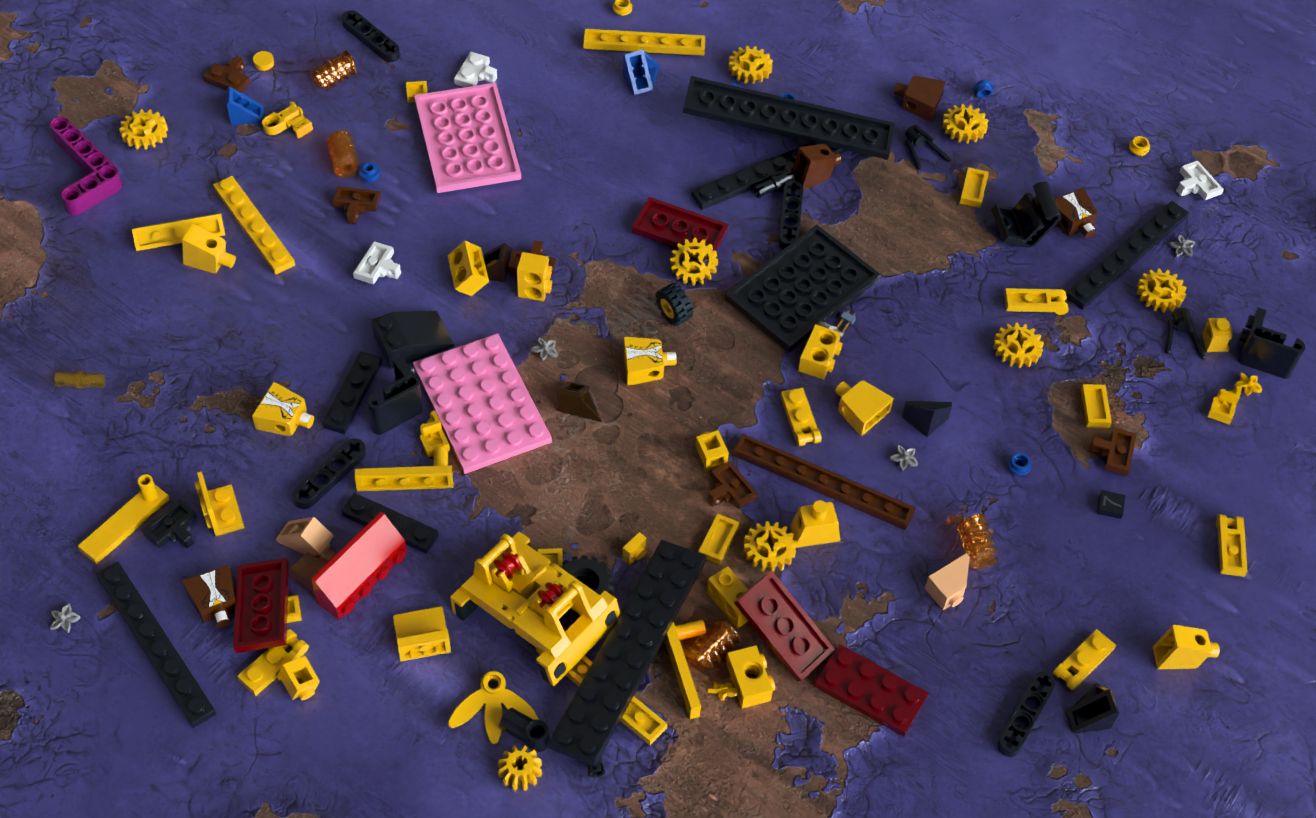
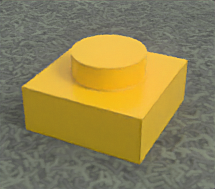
(634, 549)

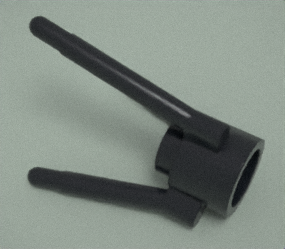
(918, 137)
(1182, 321)

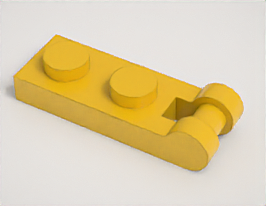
(1036, 300)
(800, 416)
(1231, 545)
(1084, 659)
(267, 666)

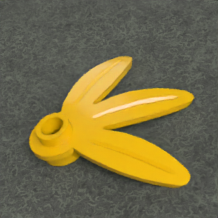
(493, 710)

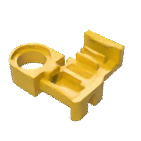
(289, 117)

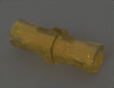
(79, 379)

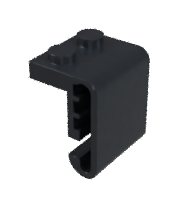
(1029, 218)
(1265, 349)
(400, 402)

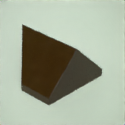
(497, 262)
(576, 401)

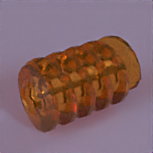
(334, 70)
(342, 154)
(978, 542)
(712, 645)

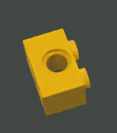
(750, 690)

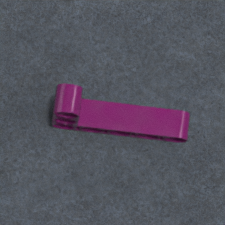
(102, 177)

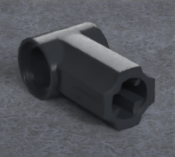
(525, 728)

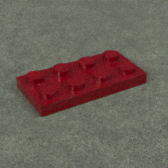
(674, 224)
(261, 605)
(784, 626)
(871, 690)

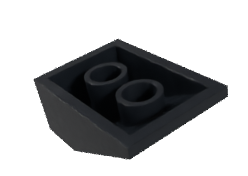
(410, 335)

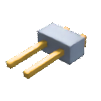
(848, 318)

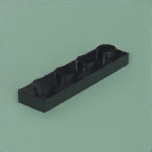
(352, 392)
(414, 533)

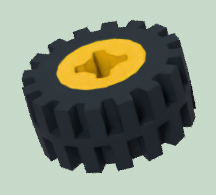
(674, 304)

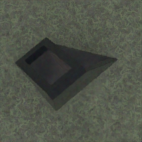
(926, 415)
(1094, 710)

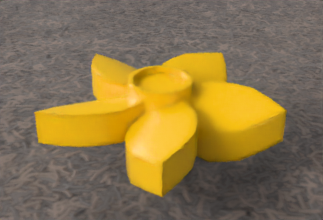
(1249, 384)
(724, 690)

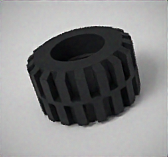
(591, 574)

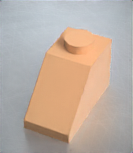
(305, 536)
(949, 583)

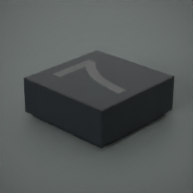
(1111, 504)

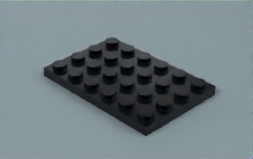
(802, 287)

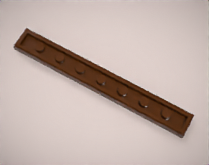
(823, 481)

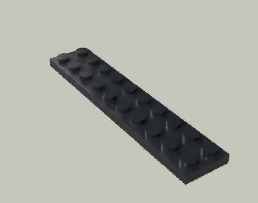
(789, 117)
(627, 653)

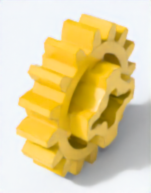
(750, 64)
(965, 123)
(143, 129)
(691, 270)
(1161, 290)
(1018, 345)
(779, 542)

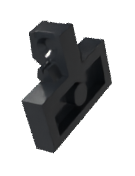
(172, 526)

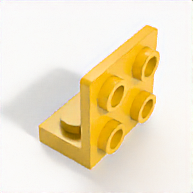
(219, 507)
(421, 633)

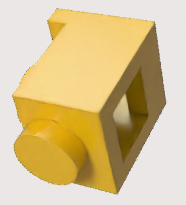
(1217, 335)
(711, 450)
(299, 678)

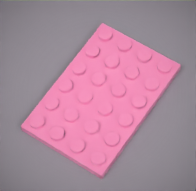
(467, 137)
(482, 403)

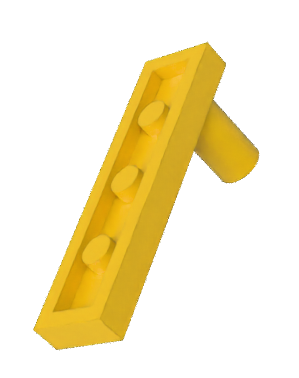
(407, 478)
(125, 520)
(680, 664)

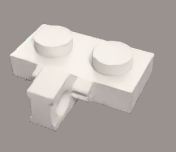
(475, 69)
(1198, 181)
(377, 263)

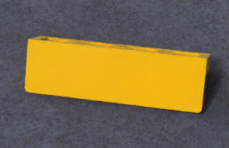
(174, 231)

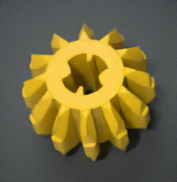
(510, 764)

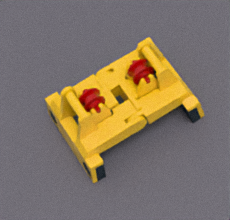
(541, 600)

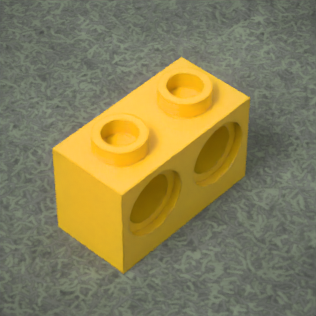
(468, 268)
(534, 276)
(820, 351)
(724, 590)

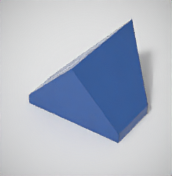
(639, 71)
(243, 109)

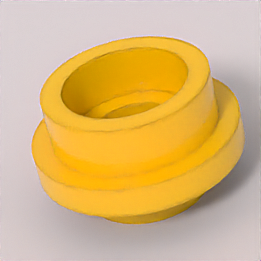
(622, 7)
(1139, 146)

